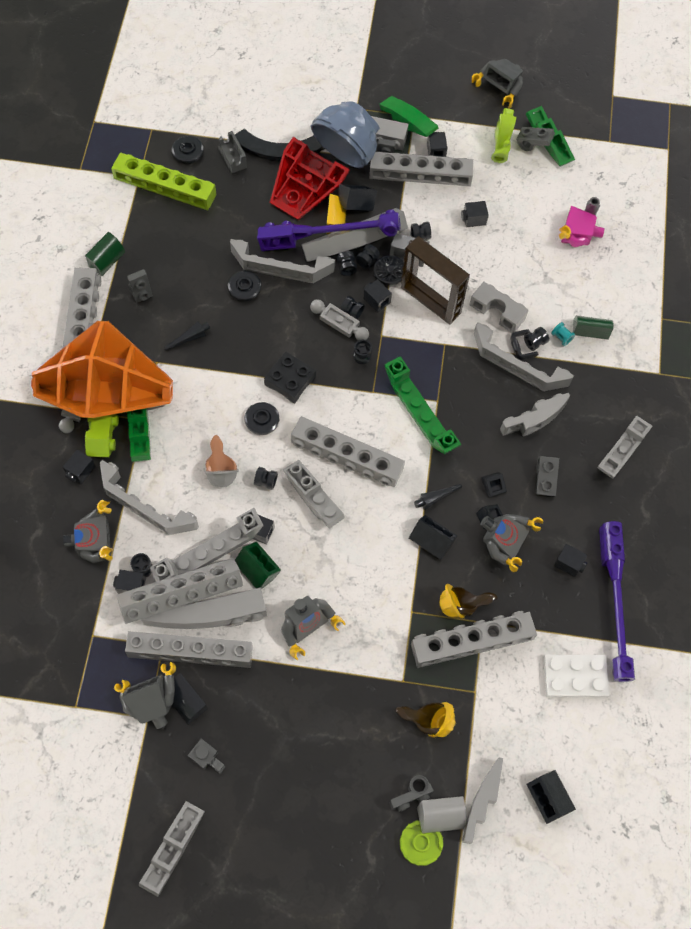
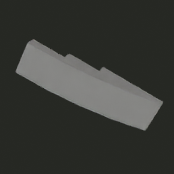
(486, 794)
(171, 849)

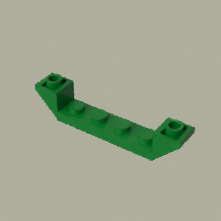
(418, 408)

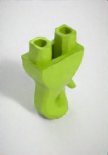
(503, 135)

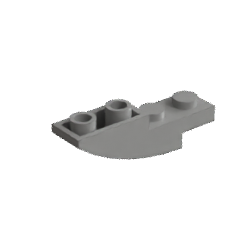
(542, 414)
(313, 494)

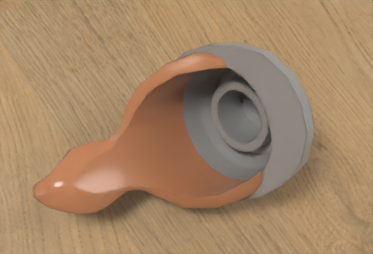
(220, 468)

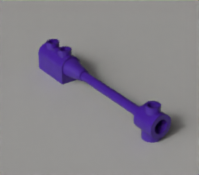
(285, 235)
(614, 558)

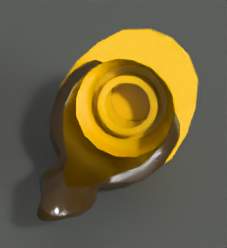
(458, 602)
(431, 719)

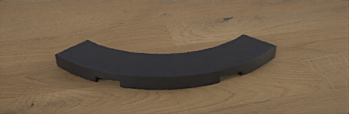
(268, 149)

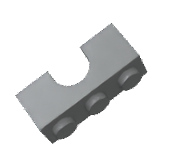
(489, 297)

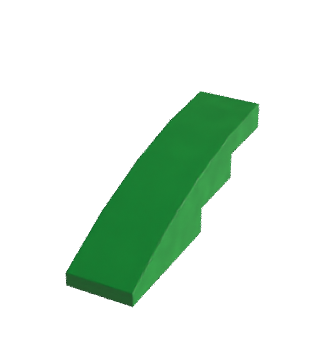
(405, 113)
(558, 147)
(139, 435)

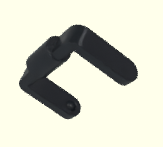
(516, 348)

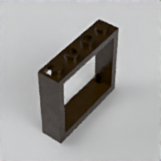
(459, 278)

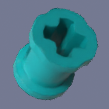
(563, 334)

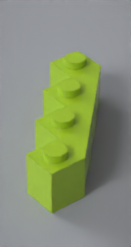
(99, 436)

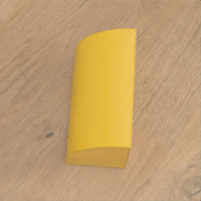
(336, 212)

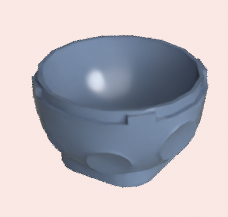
(347, 133)

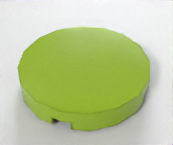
(420, 847)

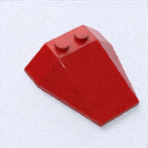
(304, 179)

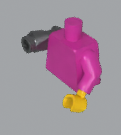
(581, 225)

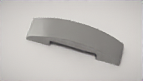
(624, 447)

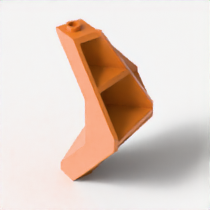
(101, 376)

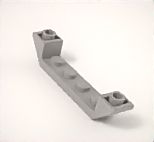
(323, 267)
(560, 378)
(182, 522)
(212, 549)

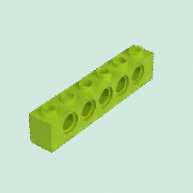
(164, 181)

